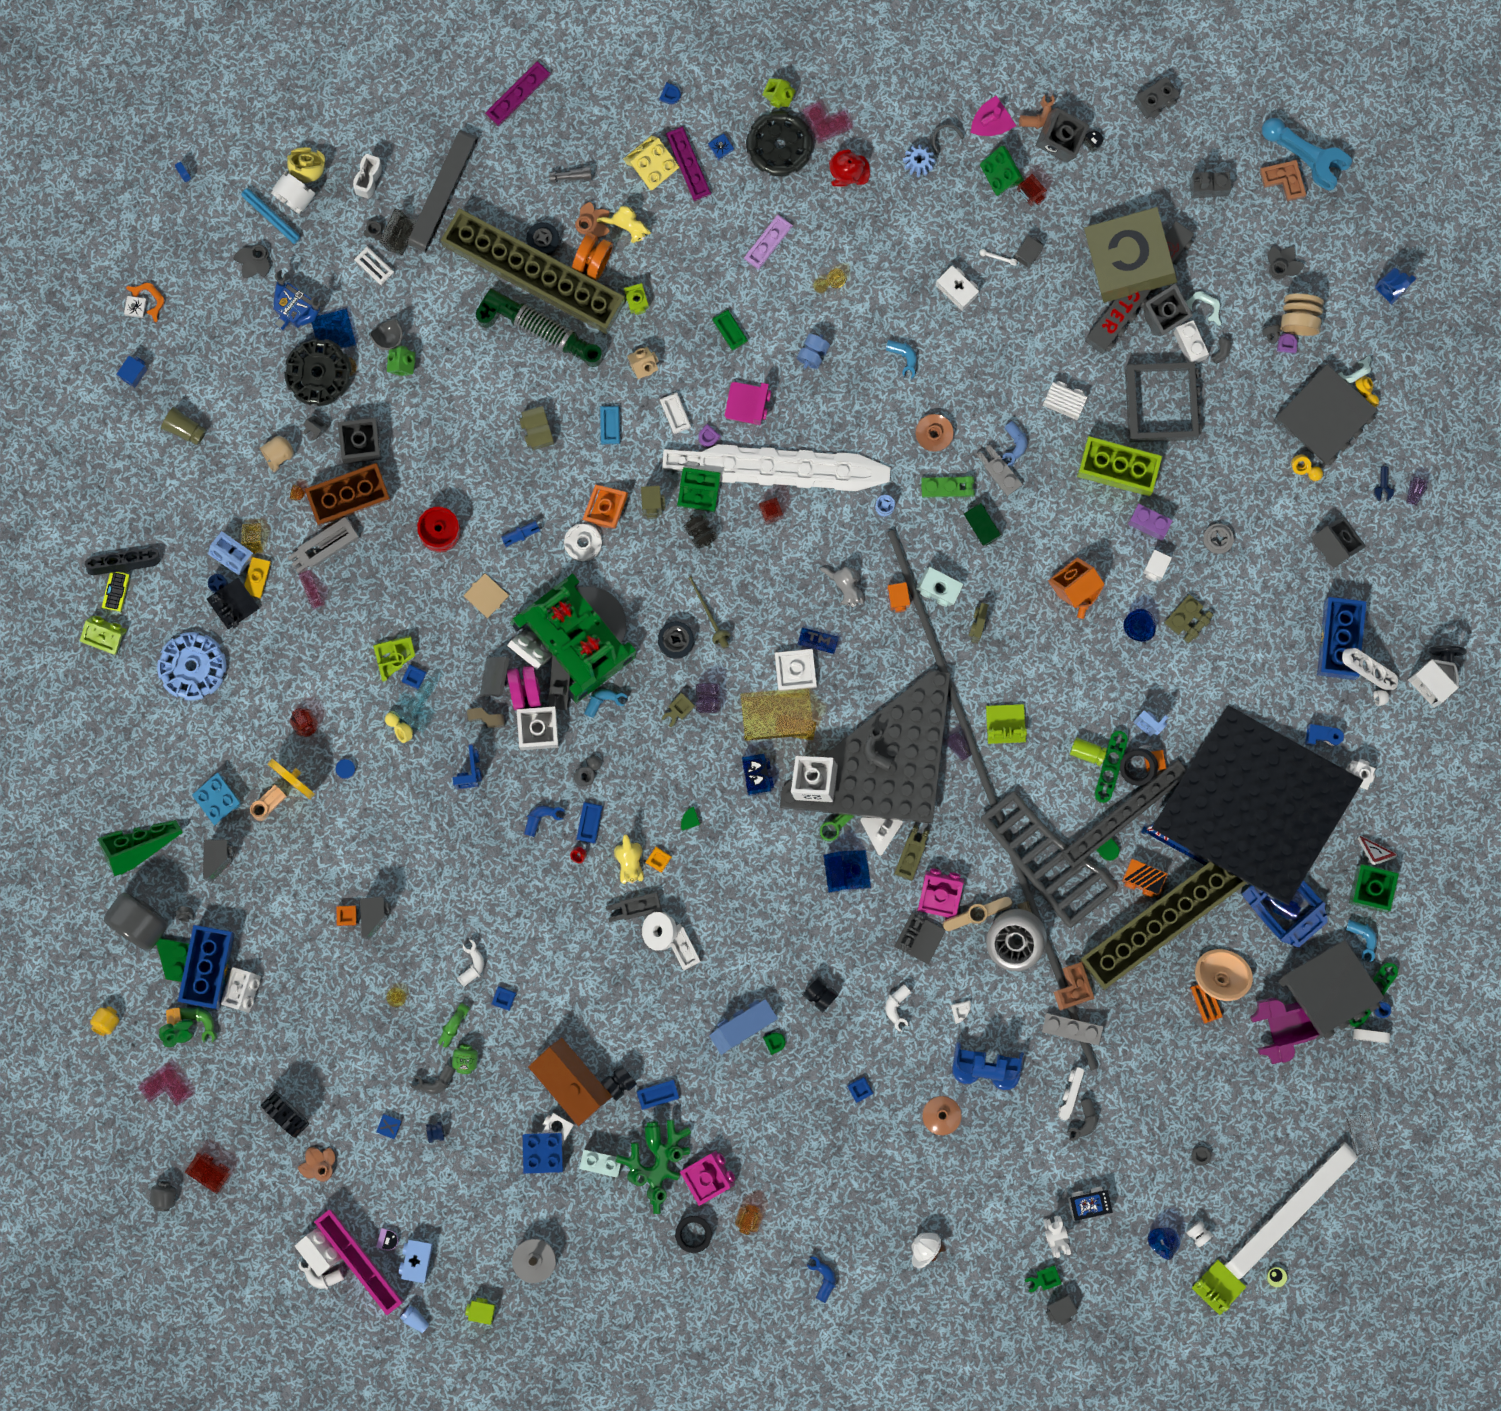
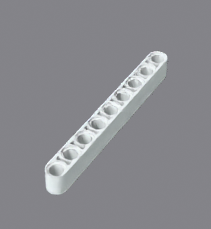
(1291, 1212)

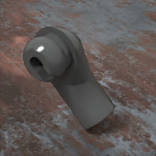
(1225, 347)

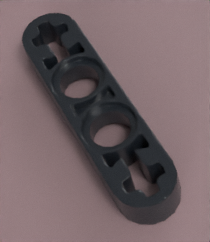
(122, 564)

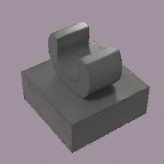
(315, 425)

